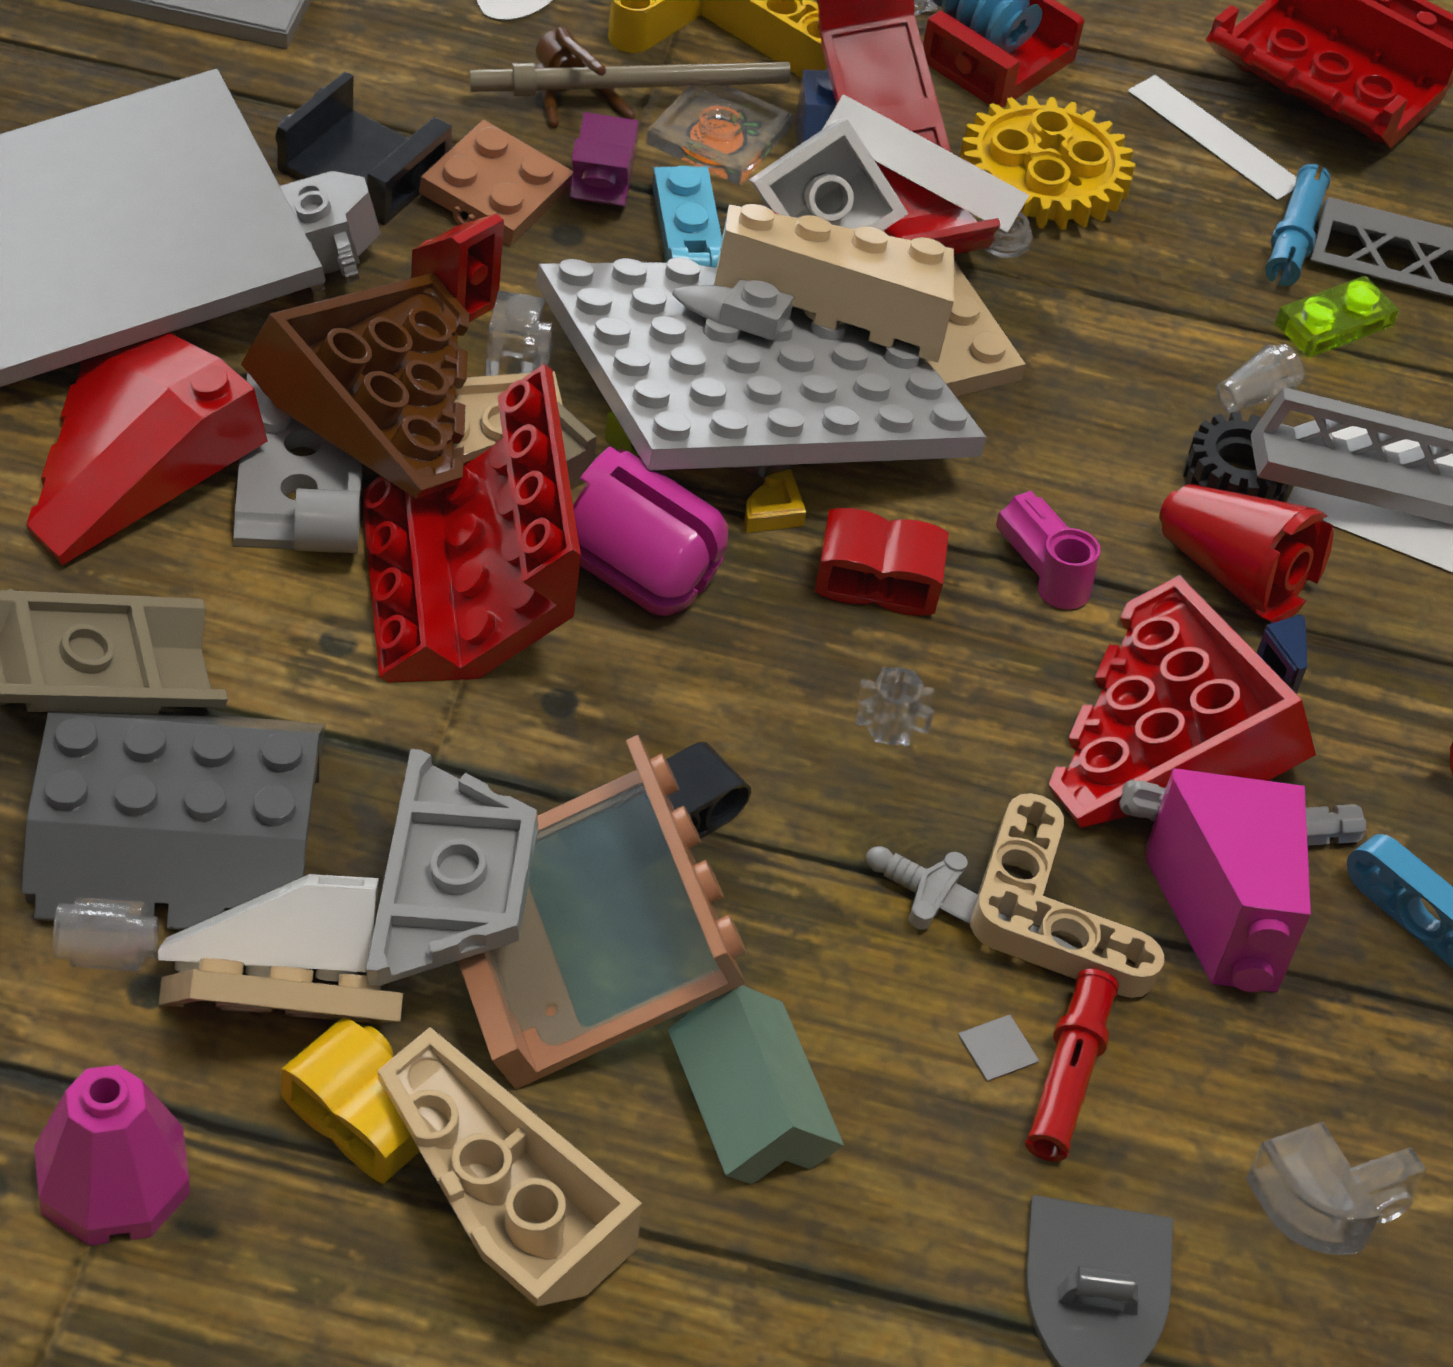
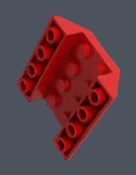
(482, 563)

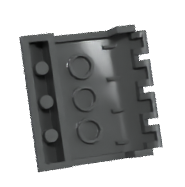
(169, 810)

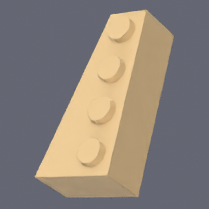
(844, 274)

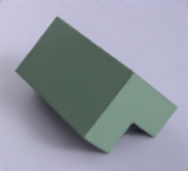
(754, 1085)

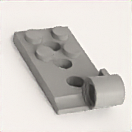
(325, 484)

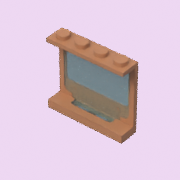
(609, 931)

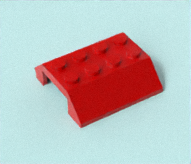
(1352, 59)

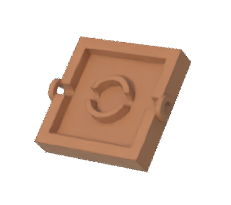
(496, 175)

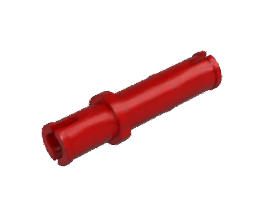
(1079, 1040)

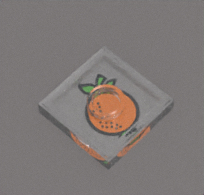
(720, 130)

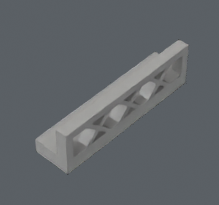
(1389, 229)
(1358, 466)

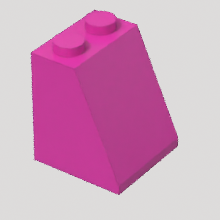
(1234, 873)

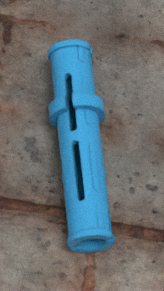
(1295, 235)

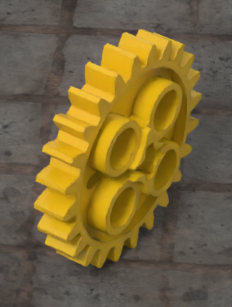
(1054, 157)

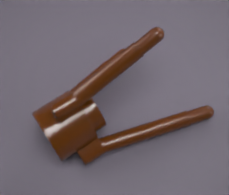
(562, 50)

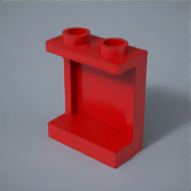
(991, 71)

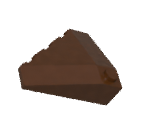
(374, 377)

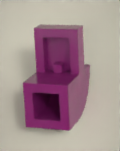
(604, 159)

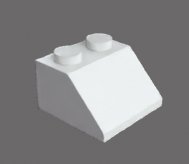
(831, 180)

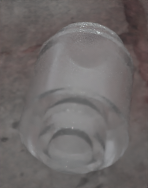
(105, 934)

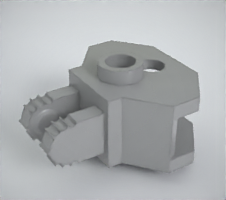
(335, 218)

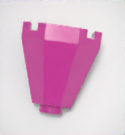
(110, 1159)

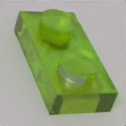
(1336, 316)

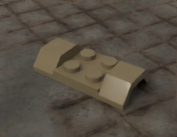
(103, 653)

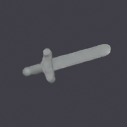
(933, 887)

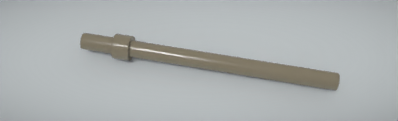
(526, 79)

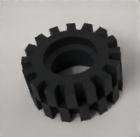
(1228, 442)

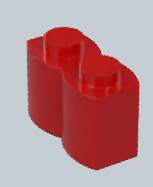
(882, 561)

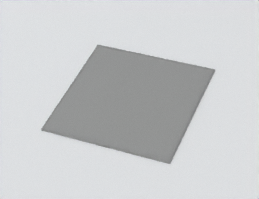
(998, 1047)

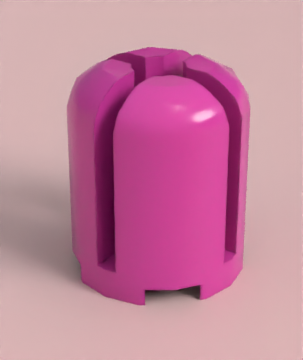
(647, 533)

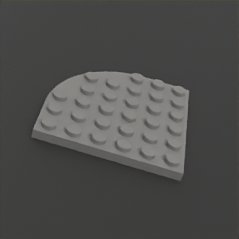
(734, 399)

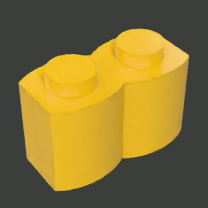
(340, 1096)

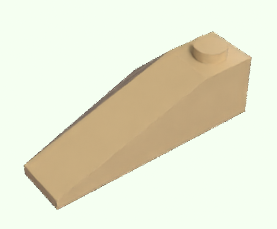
(514, 1182)

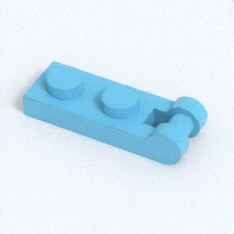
(687, 214)

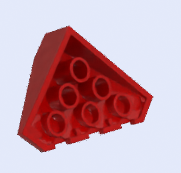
(137, 436)
(1182, 699)

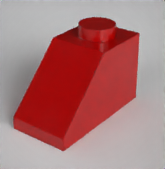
(465, 262)

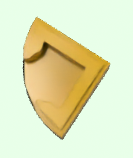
(775, 504)

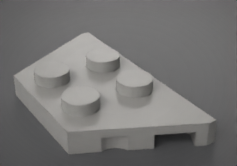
(451, 873)

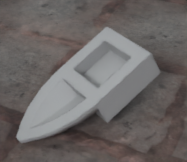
(749, 306)

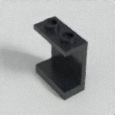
(334, 137)

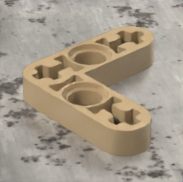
(1027, 906)

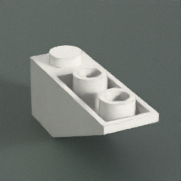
(304, 924)

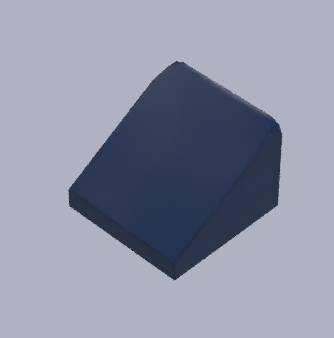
(1286, 650)

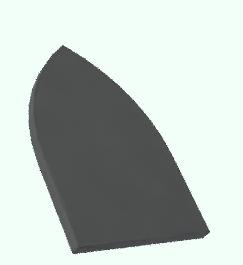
(1097, 1282)

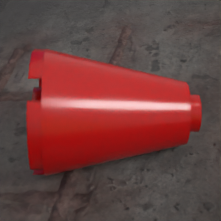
(1250, 545)

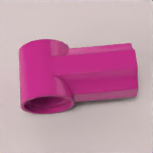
(1059, 555)

